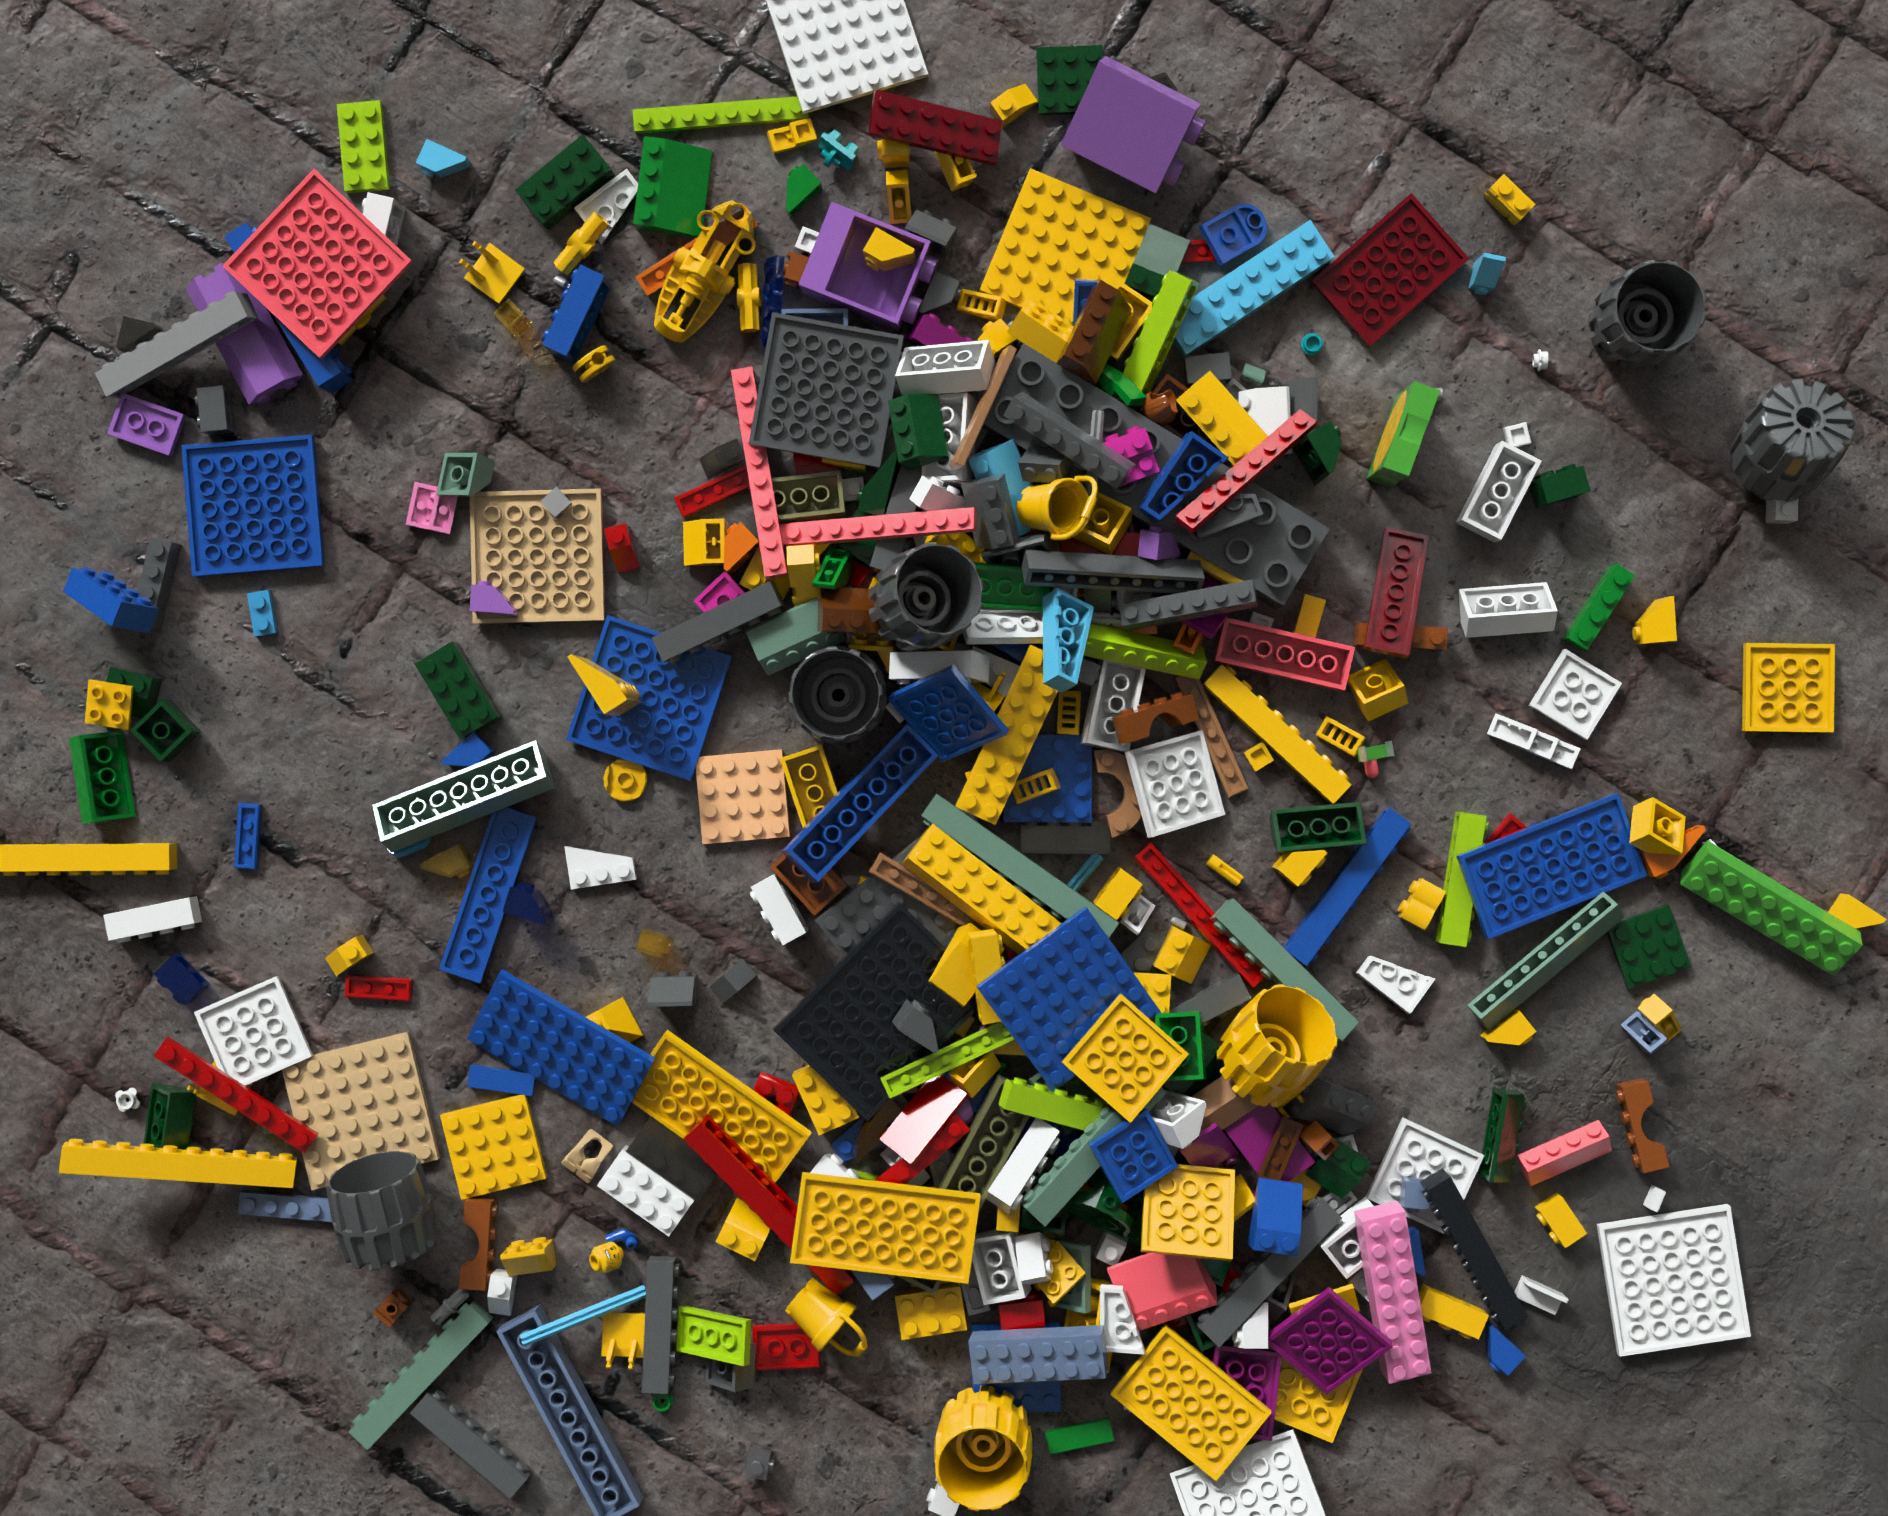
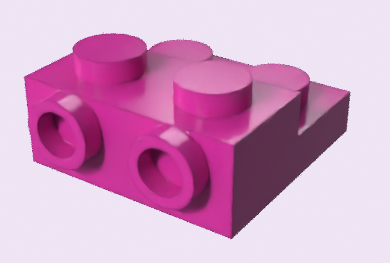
(1136, 448)
(719, 592)

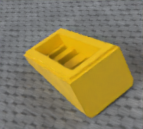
(999, 308)
(1323, 728)
(1063, 730)
(1041, 775)

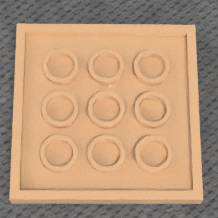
(742, 797)

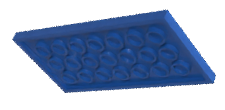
(1551, 865)
(560, 1047)

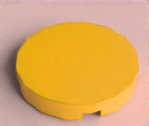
(625, 780)

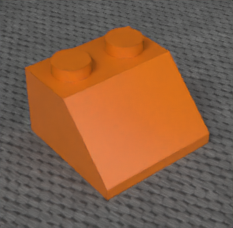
(738, 547)

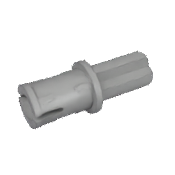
(449, 1306)

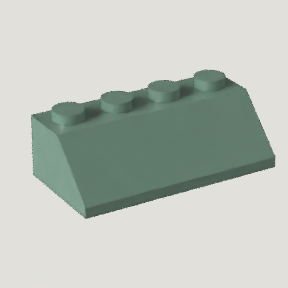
(790, 637)

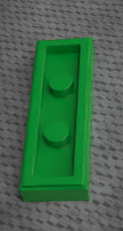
(1079, 1435)

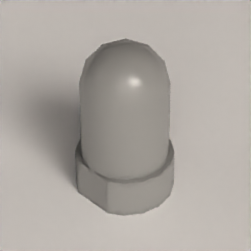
(1178, 923)

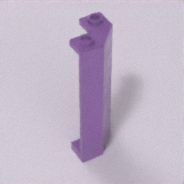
(254, 352)

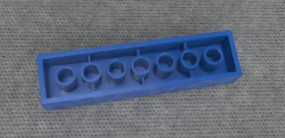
(328, 372)
(859, 803)

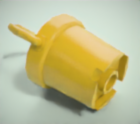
(1058, 507)
(821, 1316)

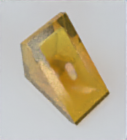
(512, 318)

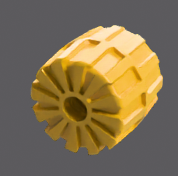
(1277, 1045)
(983, 1449)

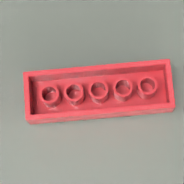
(1283, 654)

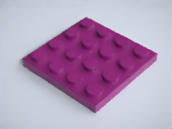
(1328, 1341)

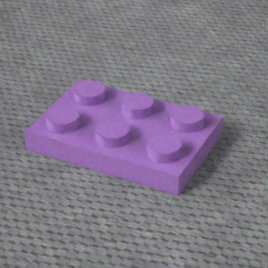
(146, 424)

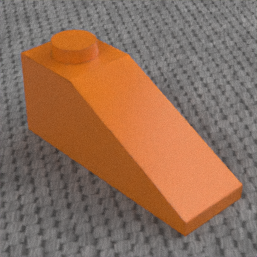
(1659, 864)

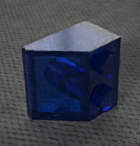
(528, 904)

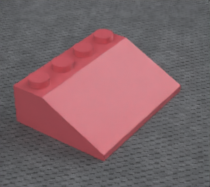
(1164, 1287)

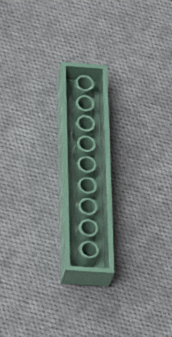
(1012, 863)

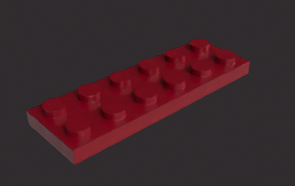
(934, 127)
(1396, 593)

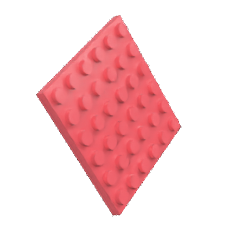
(317, 264)

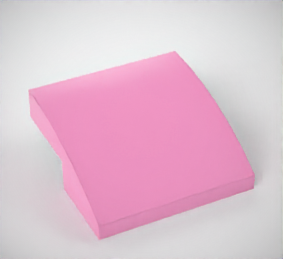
(430, 510)

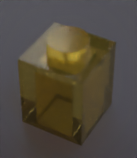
(653, 943)

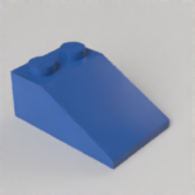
(1276, 1217)

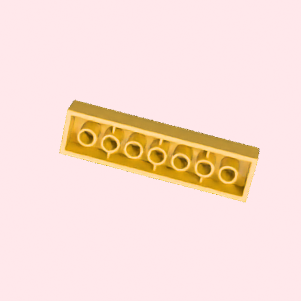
(1003, 758)
(978, 890)

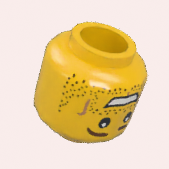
(606, 1257)

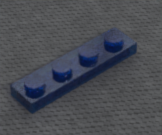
(772, 292)

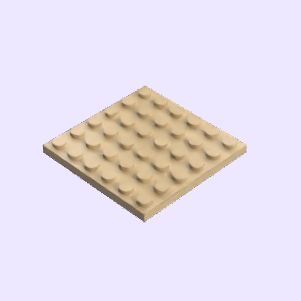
(540, 561)
(361, 1104)

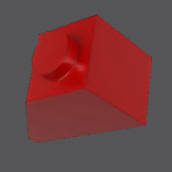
(622, 548)

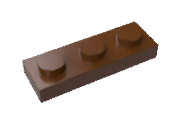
(1280, 1149)

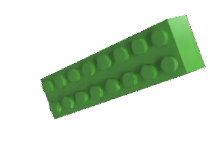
(1770, 908)

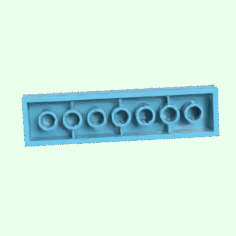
(1252, 287)

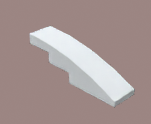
(1533, 741)

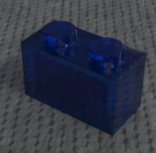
(181, 979)

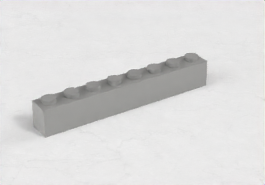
(176, 344)

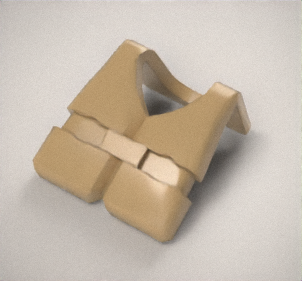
(586, 1167)

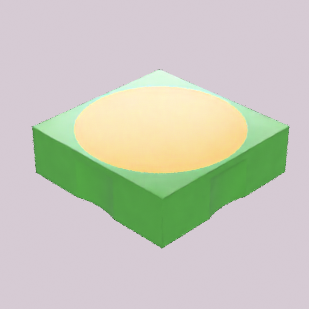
(1403, 434)

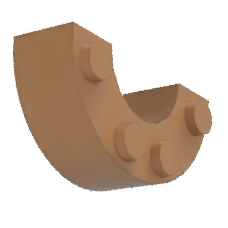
(1128, 812)

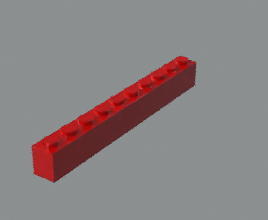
(756, 1190)

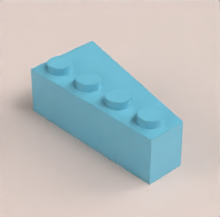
(1064, 638)

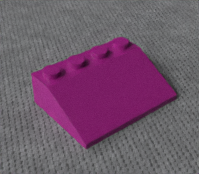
(1256, 1372)

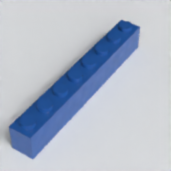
(1346, 886)

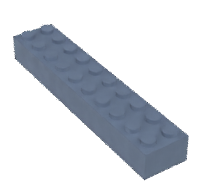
(571, 1417)

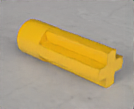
(1224, 870)

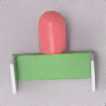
(1370, 755)

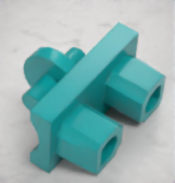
(835, 152)

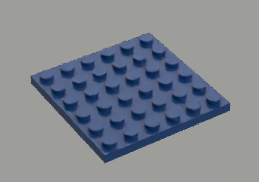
(253, 505)
(674, 707)
(1060, 990)

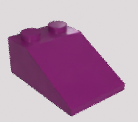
(1211, 1149)

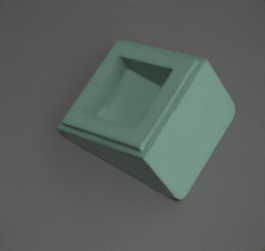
(1253, 374)

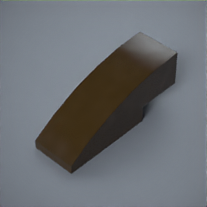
(874, 1128)

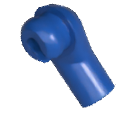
(625, 1237)

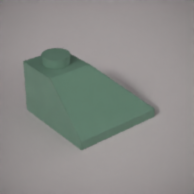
(464, 474)

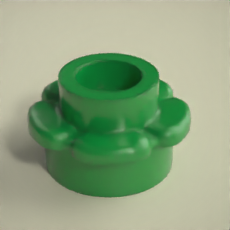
(662, 1406)

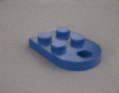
(1232, 233)

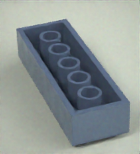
(1038, 1354)

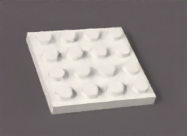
(1174, 783)
(254, 1032)
(1418, 1154)

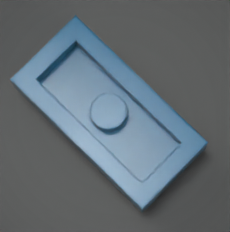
(262, 613)

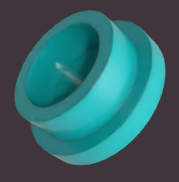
(1311, 344)

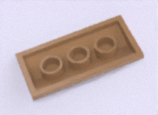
(1223, 1104)

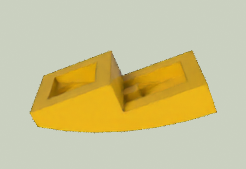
(792, 136)

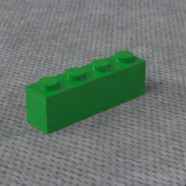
(1598, 607)

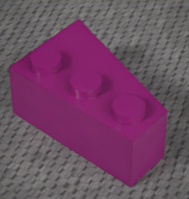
(929, 331)

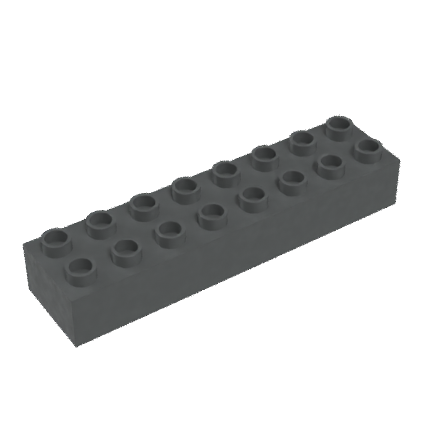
(1265, 550)

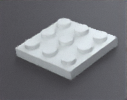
(1575, 694)

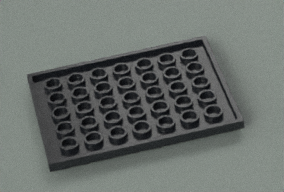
(847, 1018)

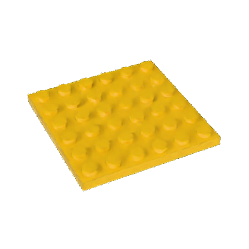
(1058, 238)

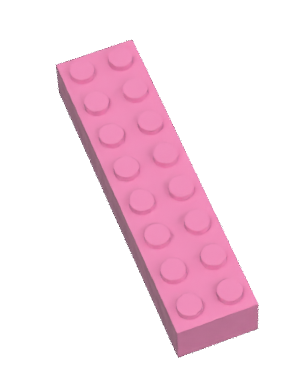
(1393, 1290)

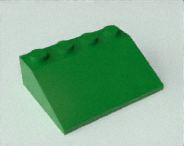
(672, 187)

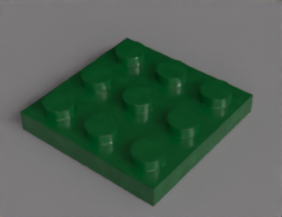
(1064, 76)
(1648, 946)

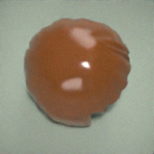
(1160, 407)

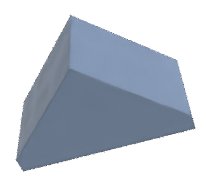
(1643, 1033)

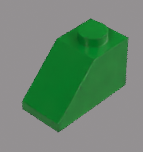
(801, 188)

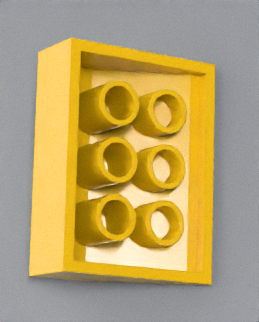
(609, 691)

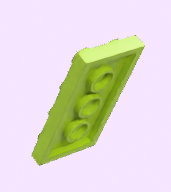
(363, 146)
(713, 1335)

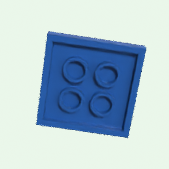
(1133, 1155)

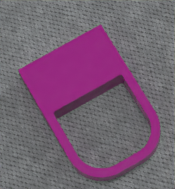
(1253, 1136)

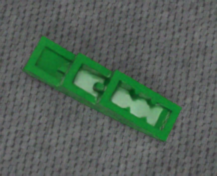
(1119, 385)

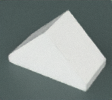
(1137, 915)

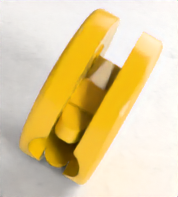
(594, 363)

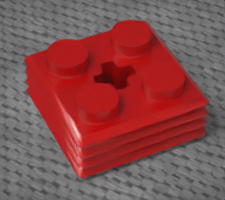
(785, 1092)

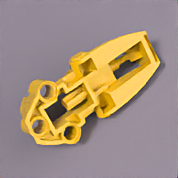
(700, 275)

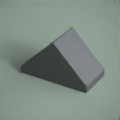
(733, 980)

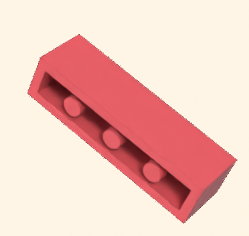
(1564, 1153)

